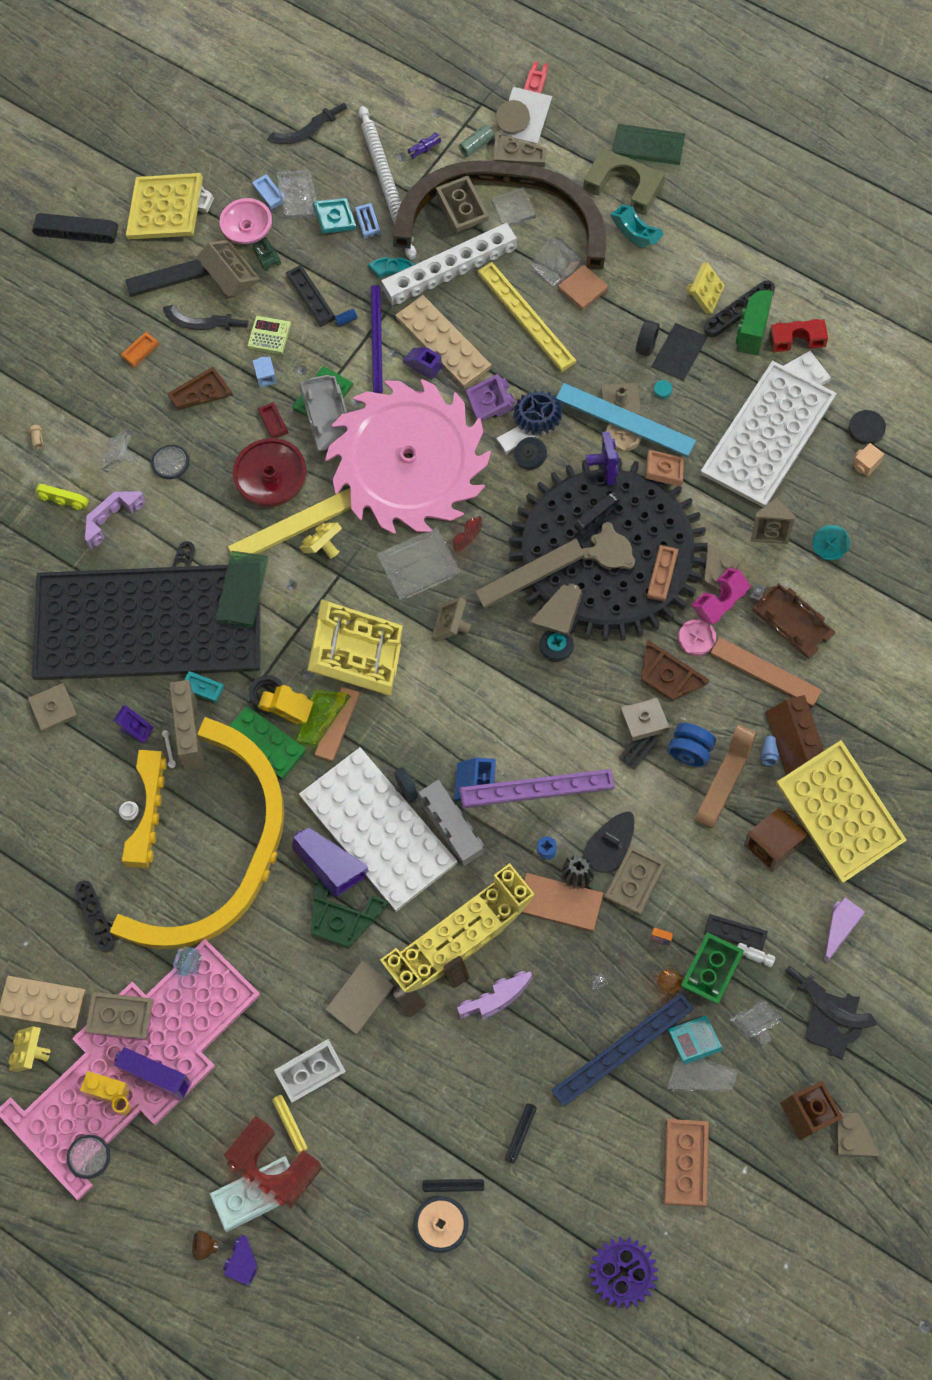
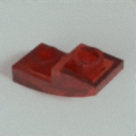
(472, 529)

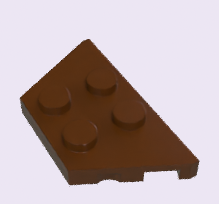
(669, 674)

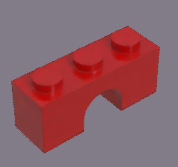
(812, 331)

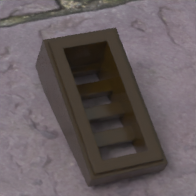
(456, 972)

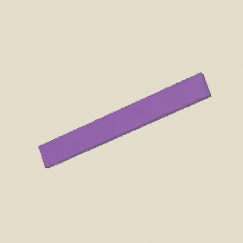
(536, 788)

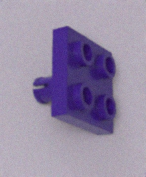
(607, 458)

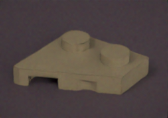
(716, 565)
(854, 1137)

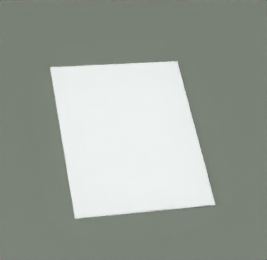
(538, 107)

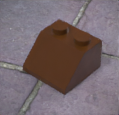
(811, 1110)

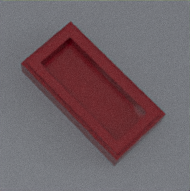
(272, 420)

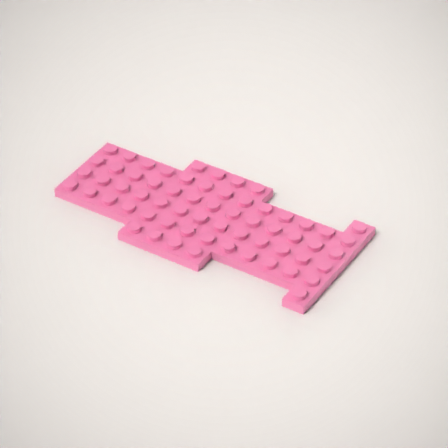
(183, 1023)

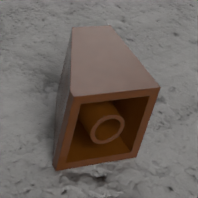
(775, 839)

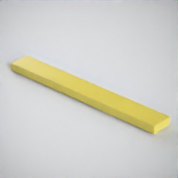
(526, 317)
(295, 524)

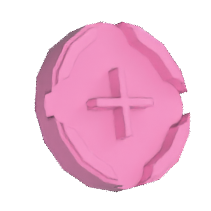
(697, 637)

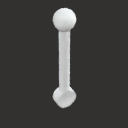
(171, 763)

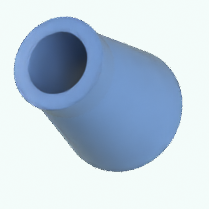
(769, 753)

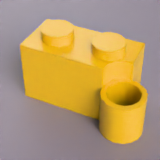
(287, 704)
(106, 1090)

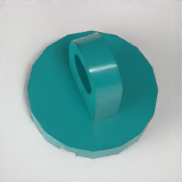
(831, 542)

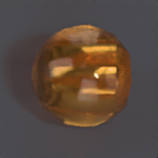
(669, 981)

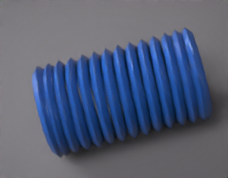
(346, 317)

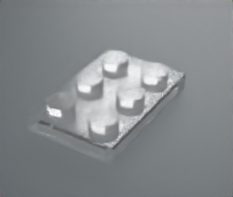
(296, 194)

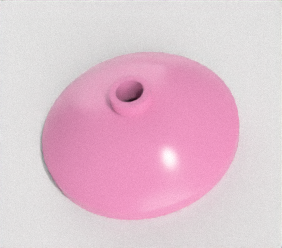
(245, 214)

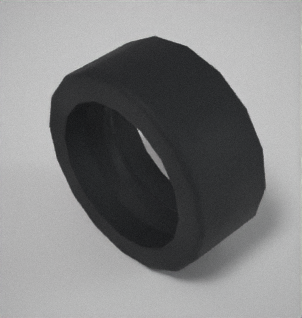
(647, 337)
(257, 684)

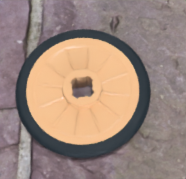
(432, 1236)

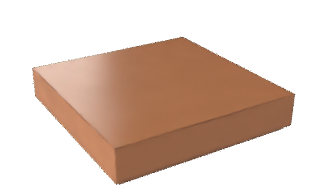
(583, 287)
(664, 468)

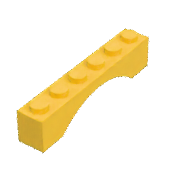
(138, 847)

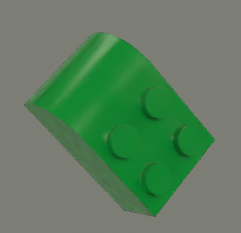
(754, 322)
(712, 968)

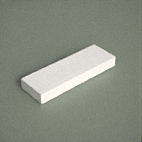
(510, 439)

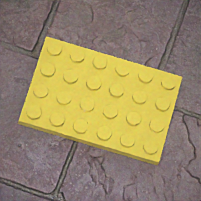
(841, 811)

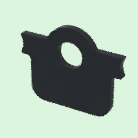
(824, 1030)

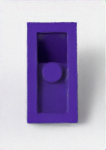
(133, 724)

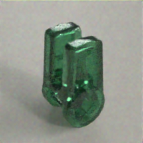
(268, 258)

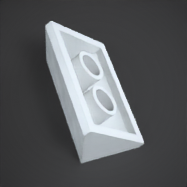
(309, 1070)

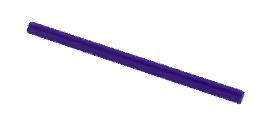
(376, 339)

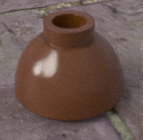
(203, 1245)

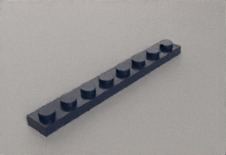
(622, 1050)

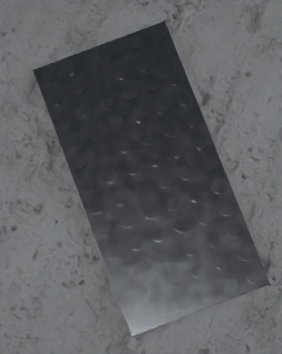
(138, 624)

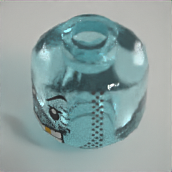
(187, 961)

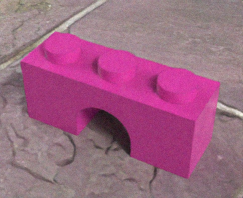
(733, 587)

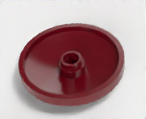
(269, 472)

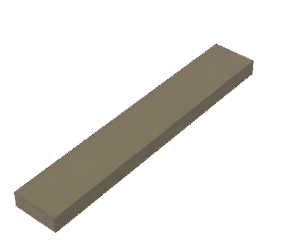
(530, 573)

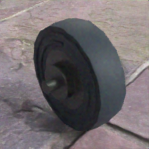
(530, 453)
(406, 784)

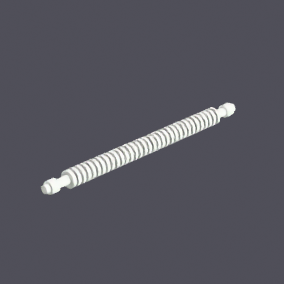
(382, 169)

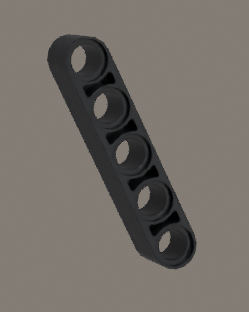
(75, 228)

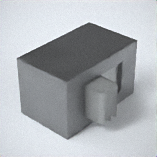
(757, 593)

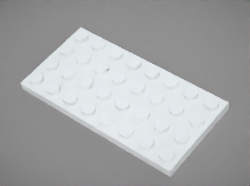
(768, 434)
(378, 829)

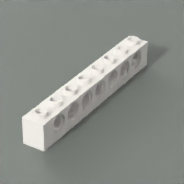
(455, 256)

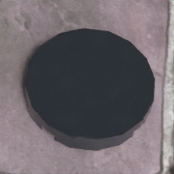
(867, 427)

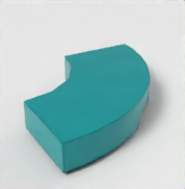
(389, 266)

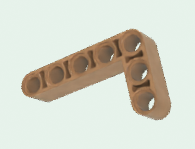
(725, 780)

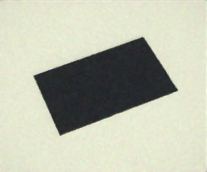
(679, 351)

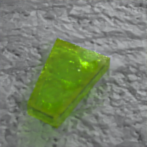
(323, 713)

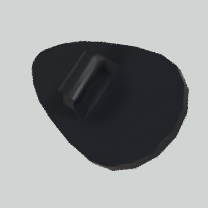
(610, 843)

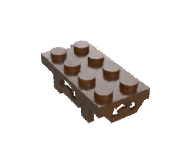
(792, 619)

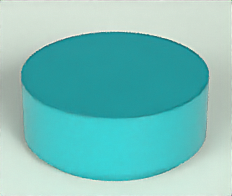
(663, 389)

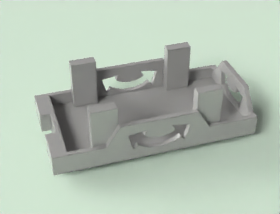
(323, 407)

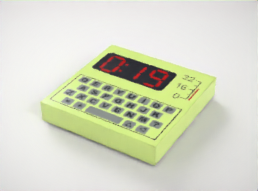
(269, 335)

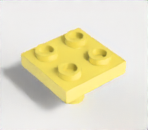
(706, 288)
(321, 539)
(26, 1050)

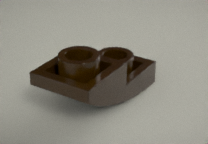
(409, 1001)

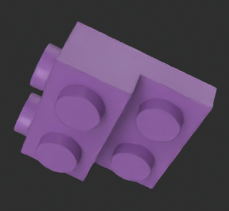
(491, 398)

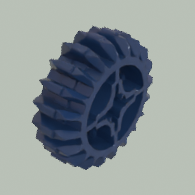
(535, 405)

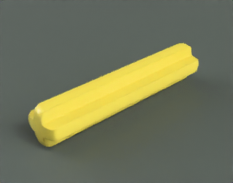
(289, 1124)

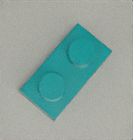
(205, 687)

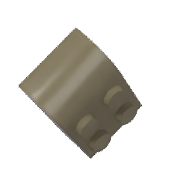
(461, 204)

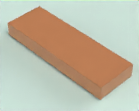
(662, 573)

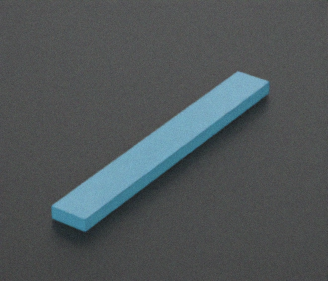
(626, 420)

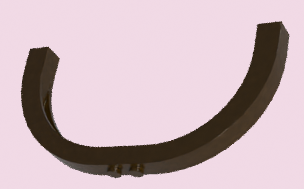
(506, 174)

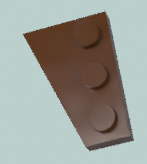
(199, 390)

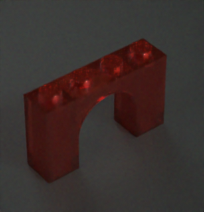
(286, 1186)

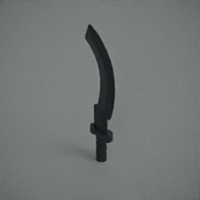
(309, 129)
(203, 323)
(827, 1006)

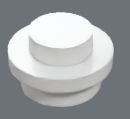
(129, 810)

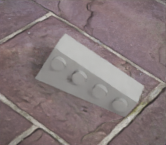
(450, 823)

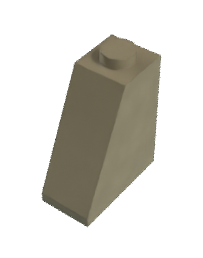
(559, 611)

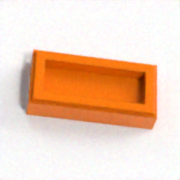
(139, 349)

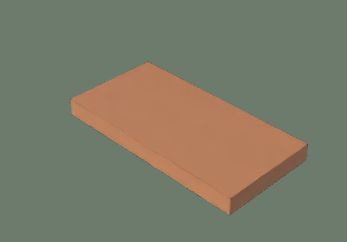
(563, 903)
(686, 1163)

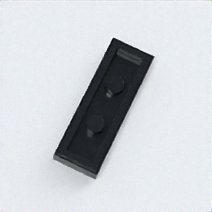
(736, 932)

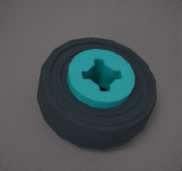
(553, 650)

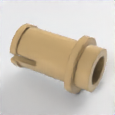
(36, 436)

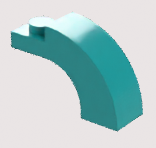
(634, 227)

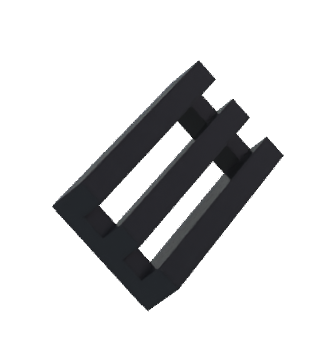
(654, 741)

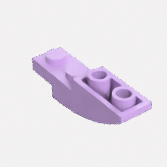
(504, 994)

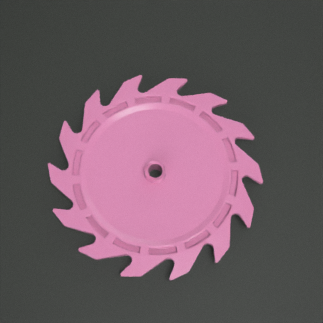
(400, 486)

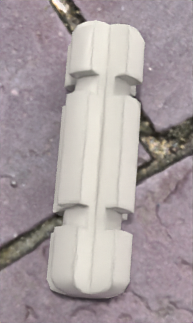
(757, 955)

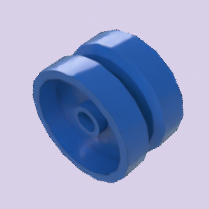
(691, 745)

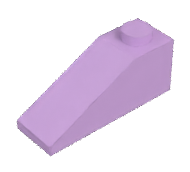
(842, 922)

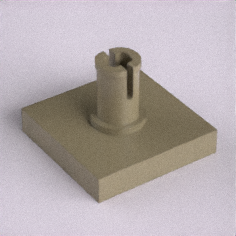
(623, 395)
(450, 620)

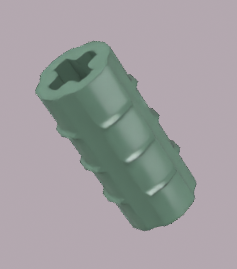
(476, 141)

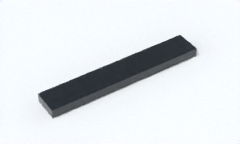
(165, 277)

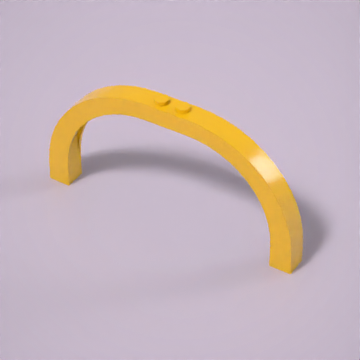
(258, 871)

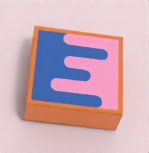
(661, 936)

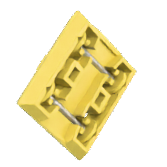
(352, 650)

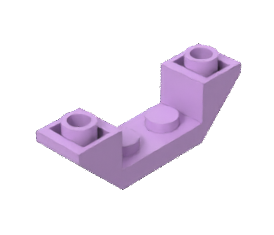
(130, 500)

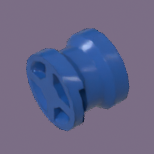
(547, 852)

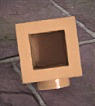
(868, 459)

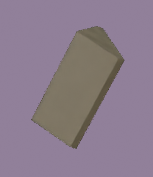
(773, 524)

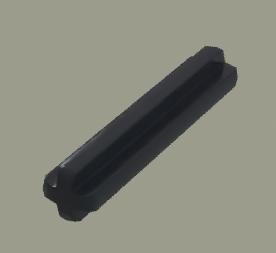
(520, 1133)
(453, 1185)

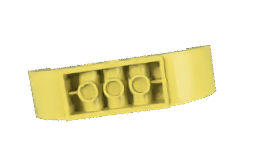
(460, 932)

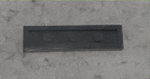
(310, 295)

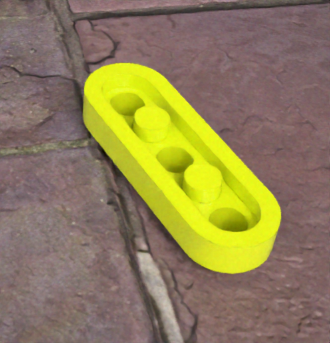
(61, 497)

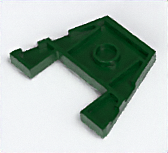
(339, 923)

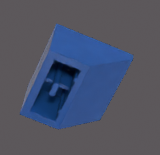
(474, 772)

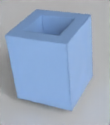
(264, 371)

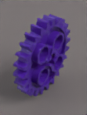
(635, 1288)

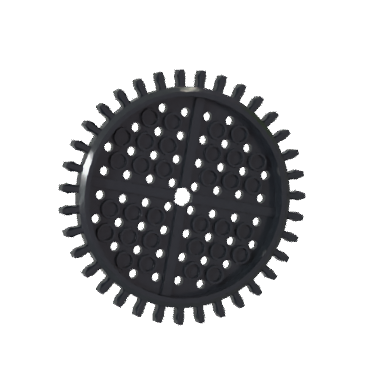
(601, 612)

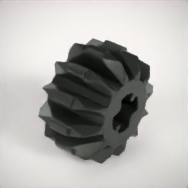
(577, 872)

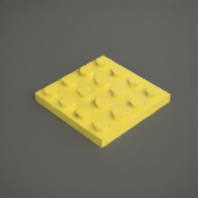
(164, 206)

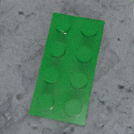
(276, 745)

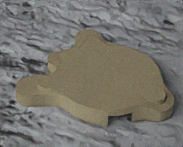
(610, 549)

